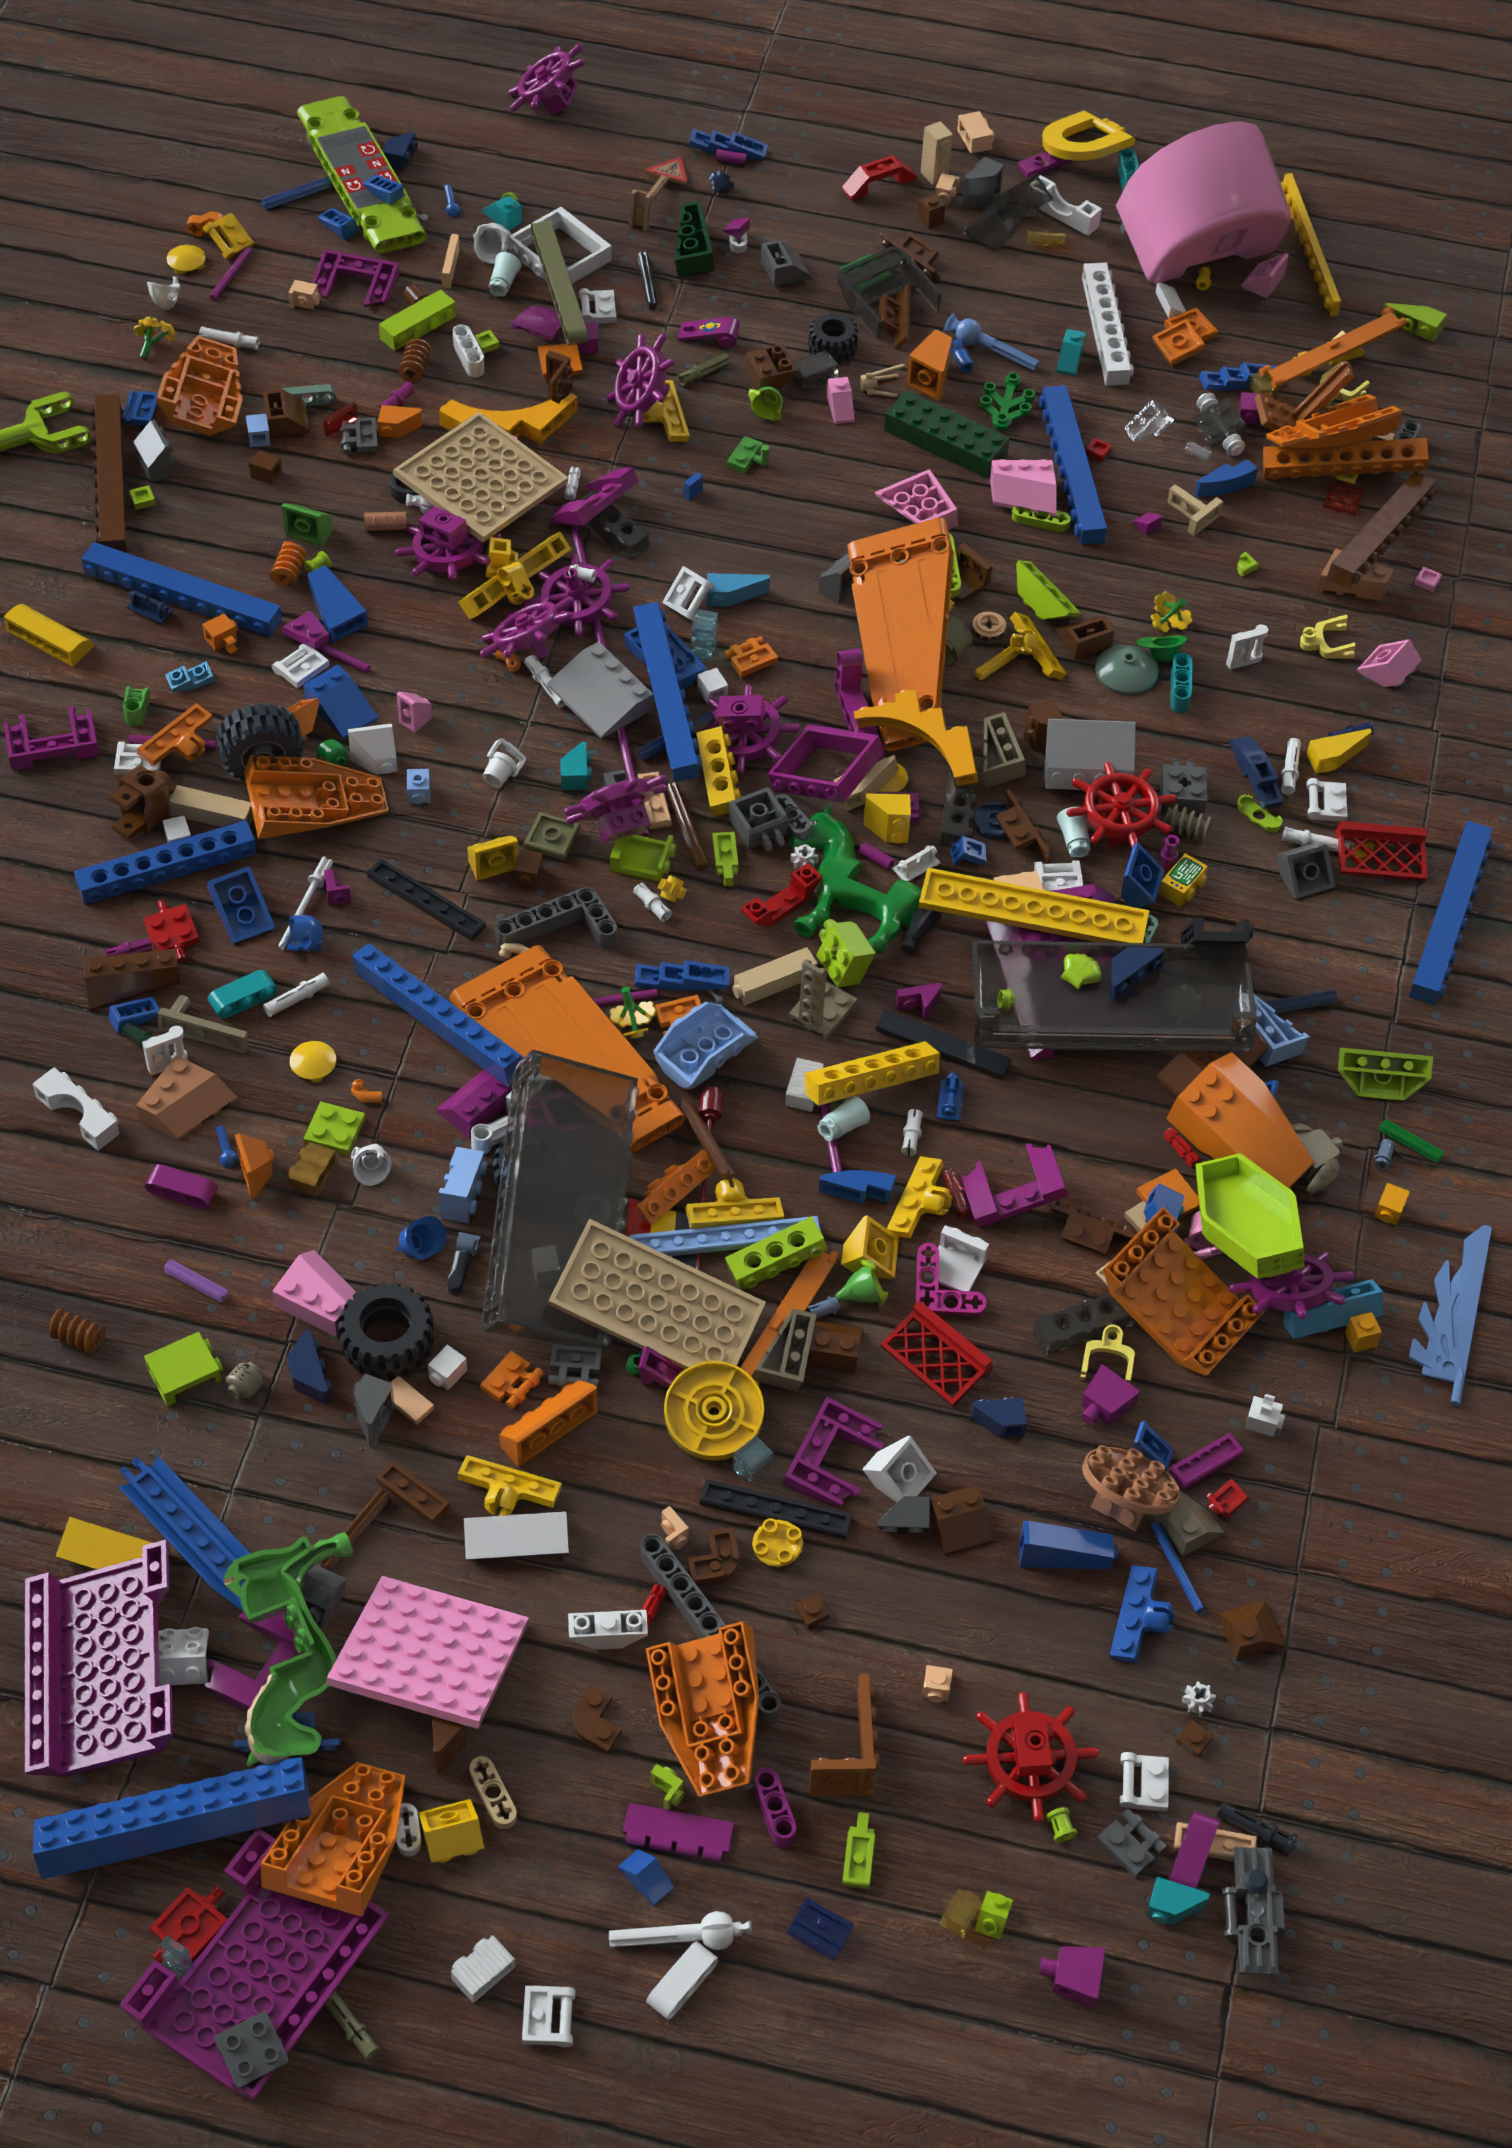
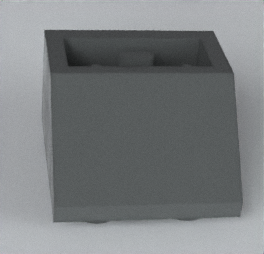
(982, 184)
(783, 263)
(154, 452)
(322, 1594)

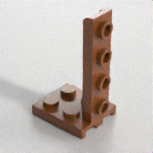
(1278, 414)
(851, 1775)

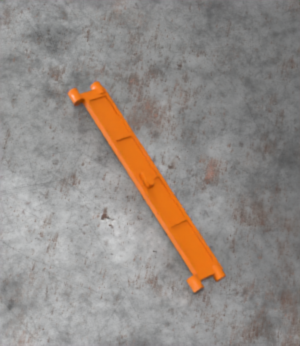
(1334, 349)
(799, 1298)

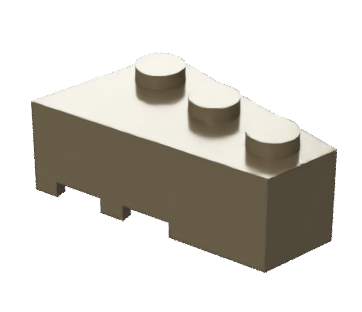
(1001, 752)
(788, 1353)

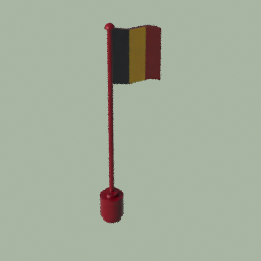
(710, 1111)

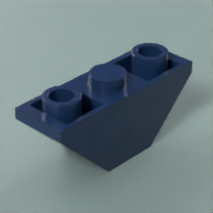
(1133, 967)
(308, 1370)

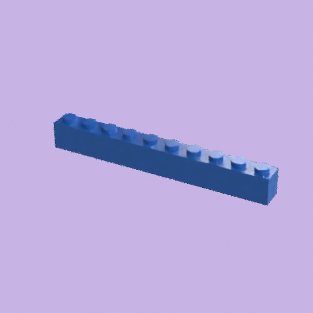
(1073, 465)
(181, 589)
(666, 692)
(1450, 913)
(437, 1013)

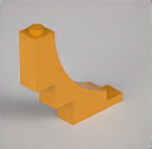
(533, 422)

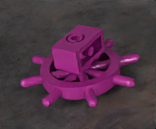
(549, 81)
(448, 538)
(743, 719)
(618, 807)

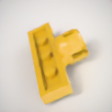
(670, 415)
(1031, 642)
(920, 1197)
(733, 1208)
(507, 1485)

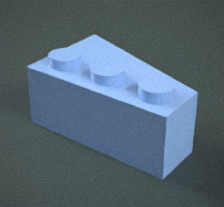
(1279, 1034)
(462, 1185)

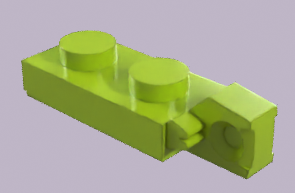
(725, 856)
(859, 1854)

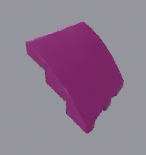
(539, 322)

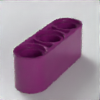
(181, 1187)
(774, 1819)
(1194, 1850)

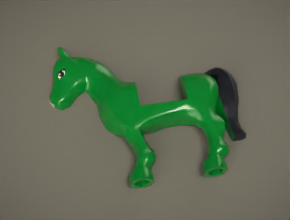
(838, 887)

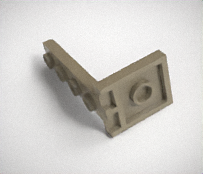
(821, 1004)

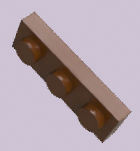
(412, 1492)

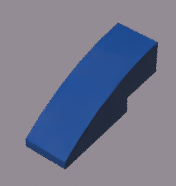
(1227, 479)
(857, 1185)

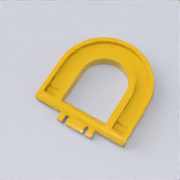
(1056, 144)

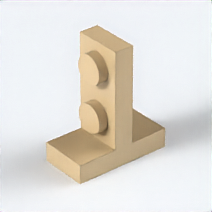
(1199, 513)

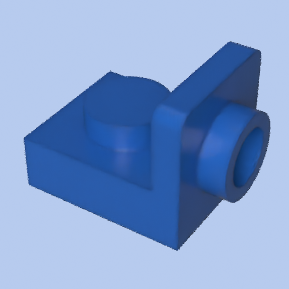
(968, 850)

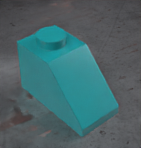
(505, 212)
(1071, 352)
(1174, 1902)

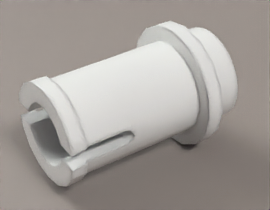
(584, 573)

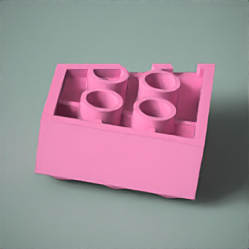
(1024, 484)
(920, 499)
(313, 1292)

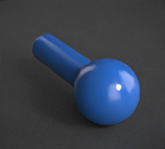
(452, 208)
(228, 1157)

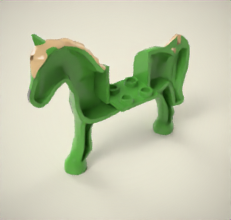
(269, 1589)

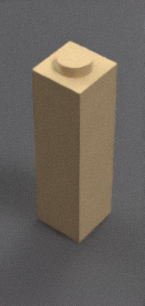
(209, 807)
(771, 977)

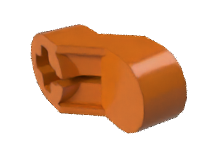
(196, 223)

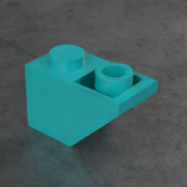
(574, 768)

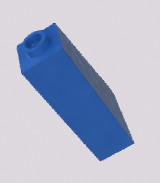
(335, 604)
(1065, 1547)

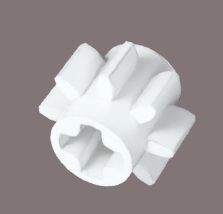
(803, 855)
(1193, 1694)

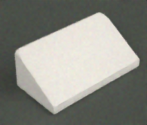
(1169, 300)

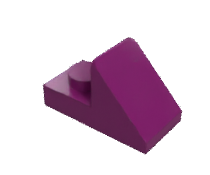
(920, 996)
(657, 1368)

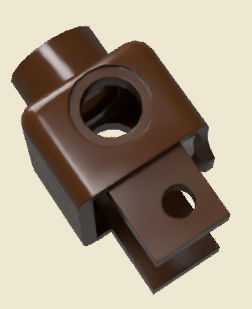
(139, 792)

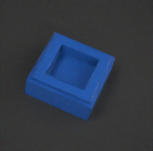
(693, 486)

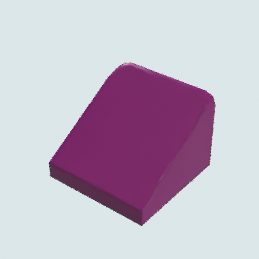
(737, 227)
(1148, 522)

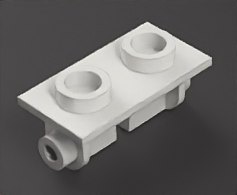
(917, 864)

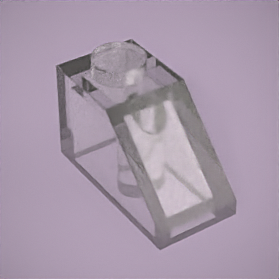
(1148, 422)

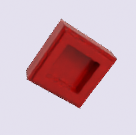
(1098, 450)

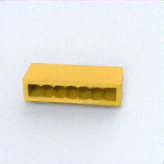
(47, 634)
(97, 1545)

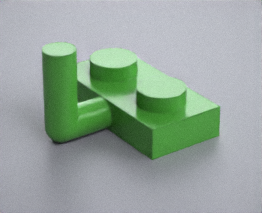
(747, 453)

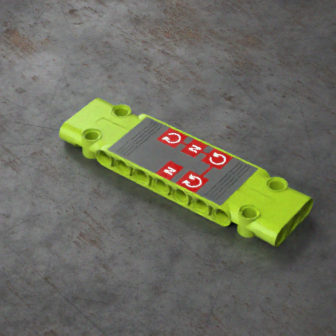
(350, 159)

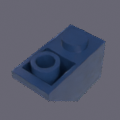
(400, 150)
(1002, 1416)

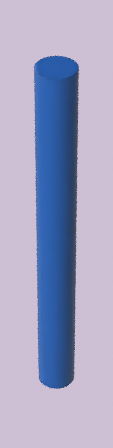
(1177, 1567)

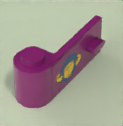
(724, 330)

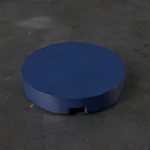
(986, 822)

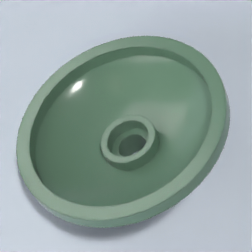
(1127, 669)

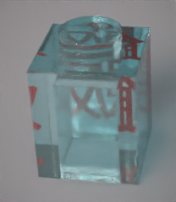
(752, 1459)

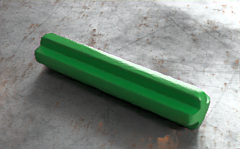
(1411, 1141)

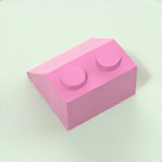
(1391, 663)

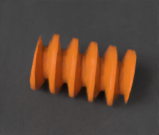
(288, 564)

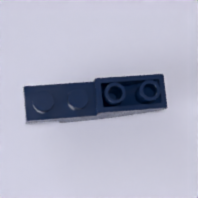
(1259, 770)

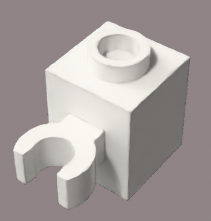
(1265, 1416)

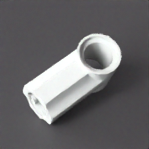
(486, 1136)

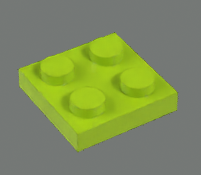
(334, 1127)

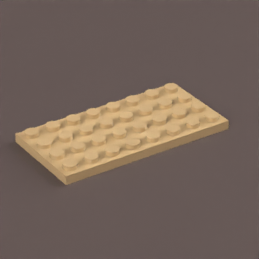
(654, 1300)

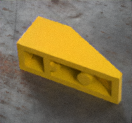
(1334, 751)

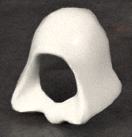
(490, 241)

